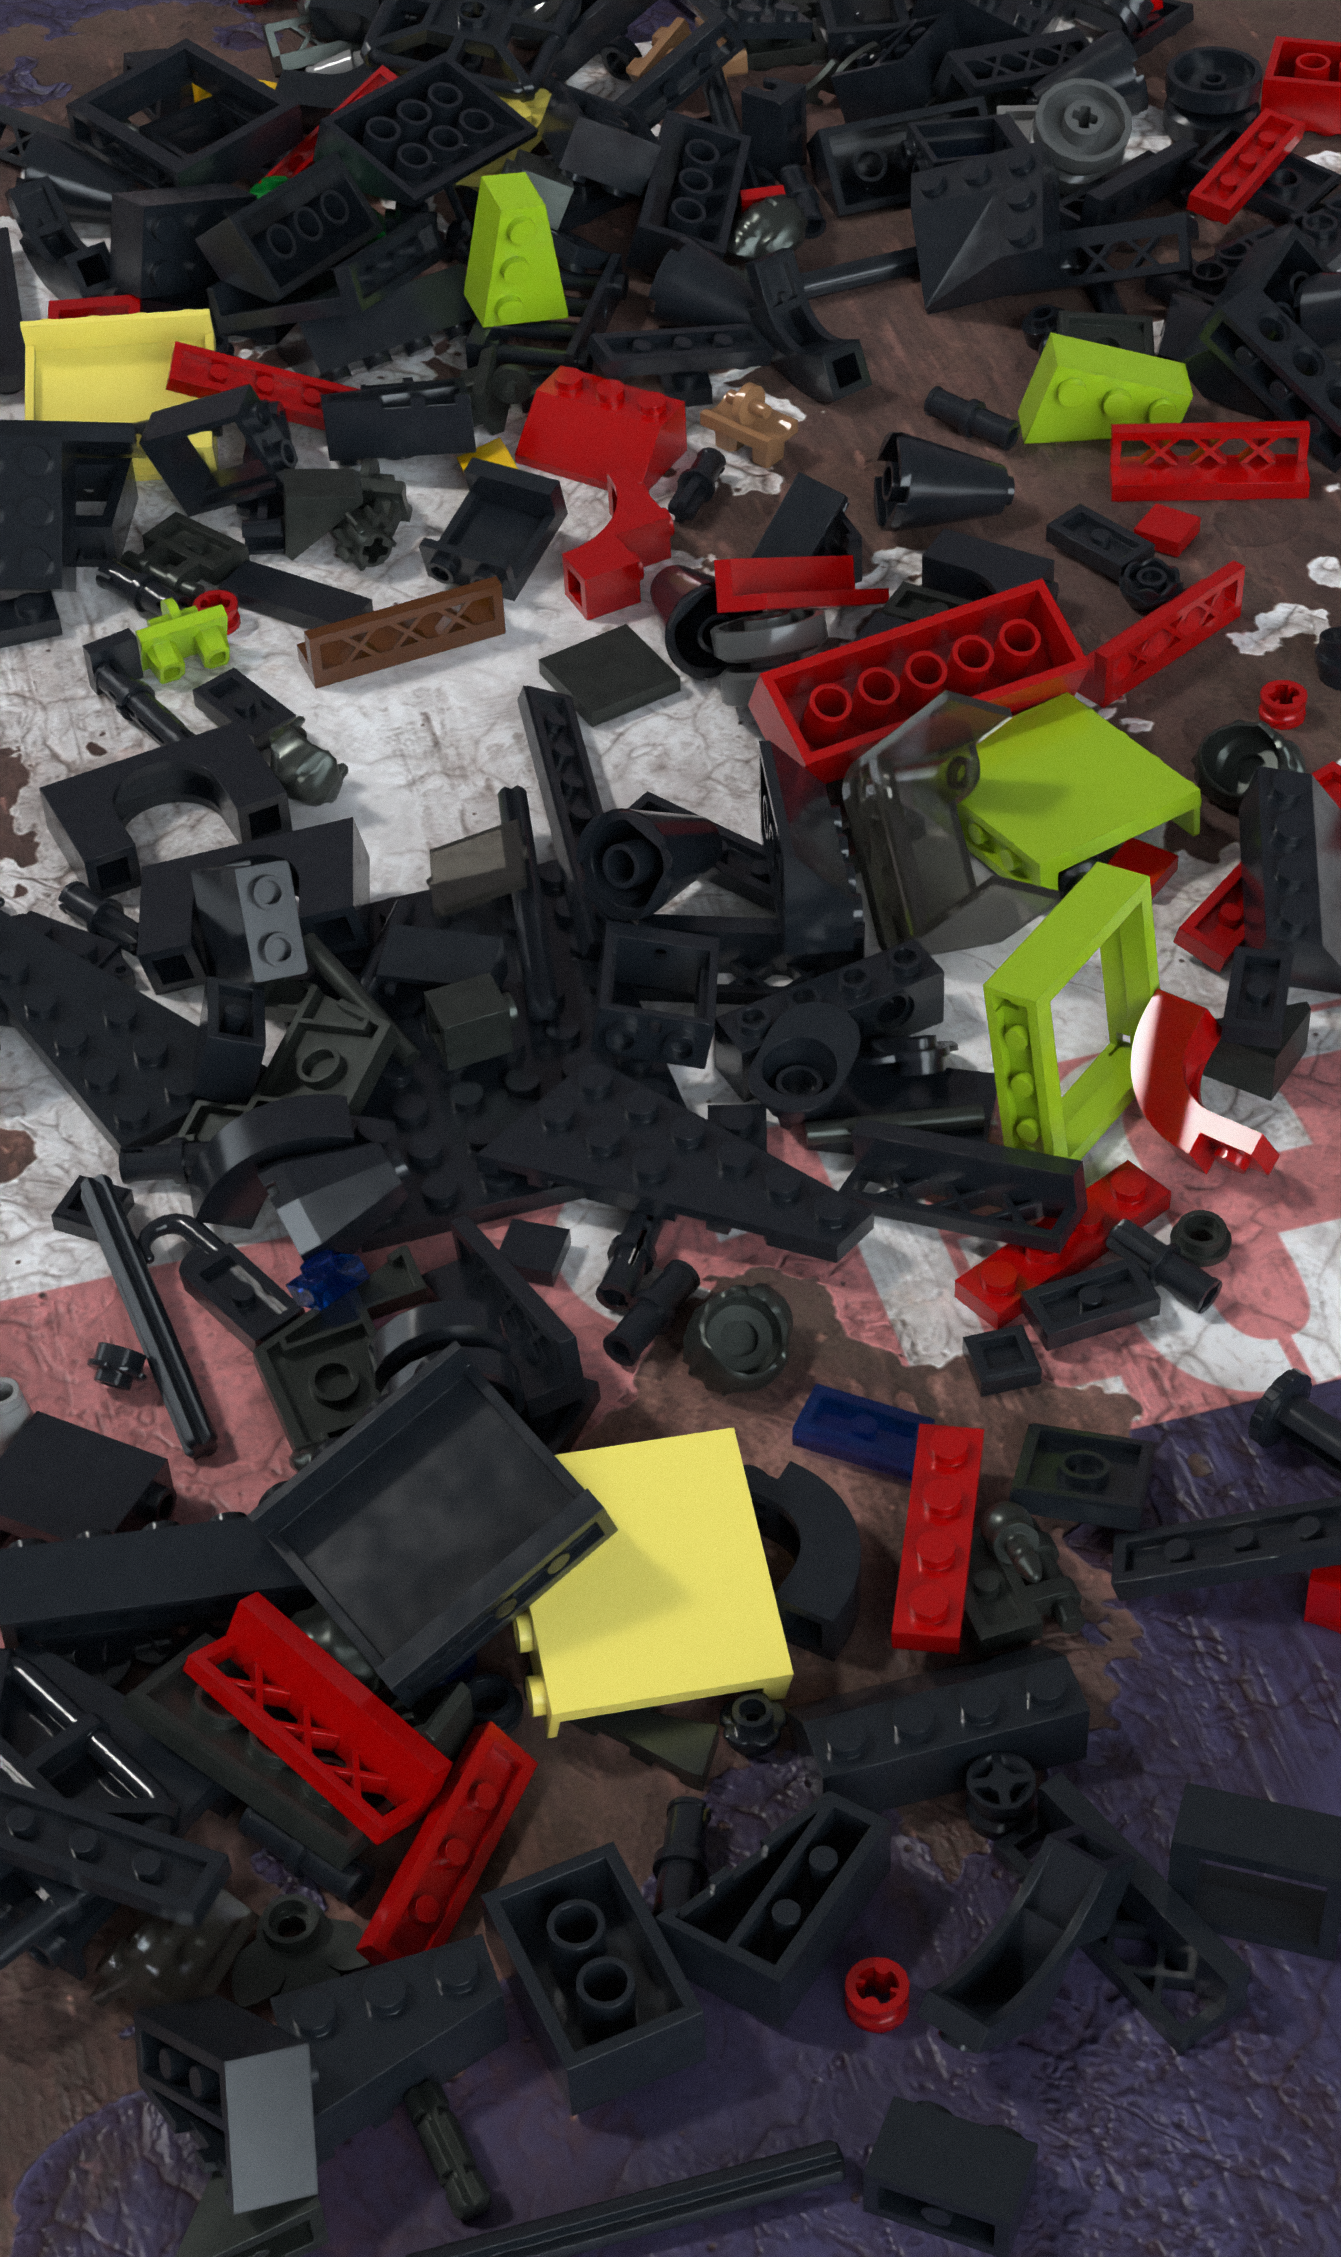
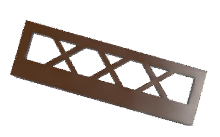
(403, 632)

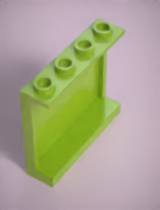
(1065, 789)

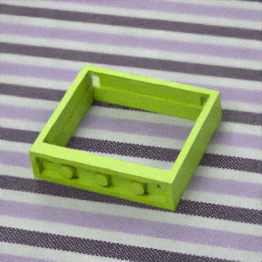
(1102, 911)

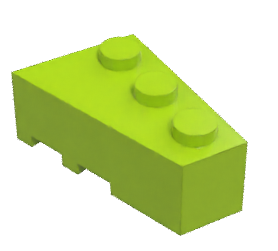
(512, 256)
(1090, 385)

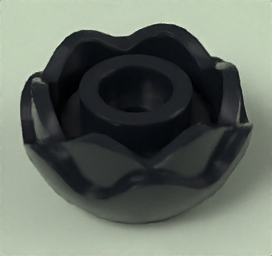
(1150, 584)

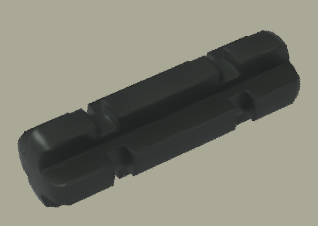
(448, 2150)

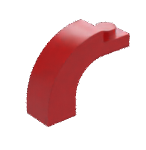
(1166, 1077)

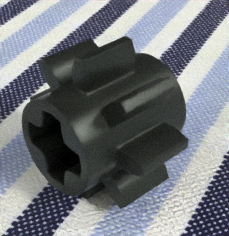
(364, 538)

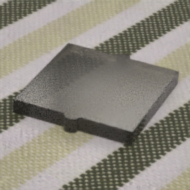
(478, 868)

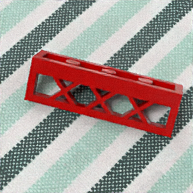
(1208, 471)
(790, 584)
(1164, 635)
(331, 1715)

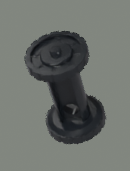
(1289, 1414)

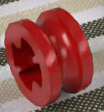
(229, 602)
(1283, 704)
(885, 1977)

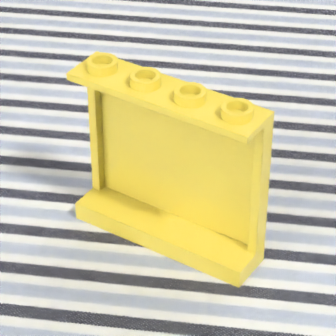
(112, 371)
(667, 1602)

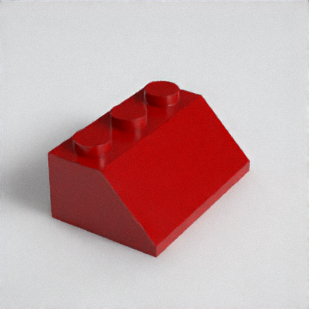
(596, 425)

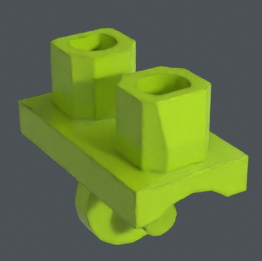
(182, 635)

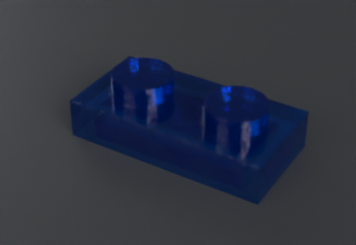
(859, 1431)

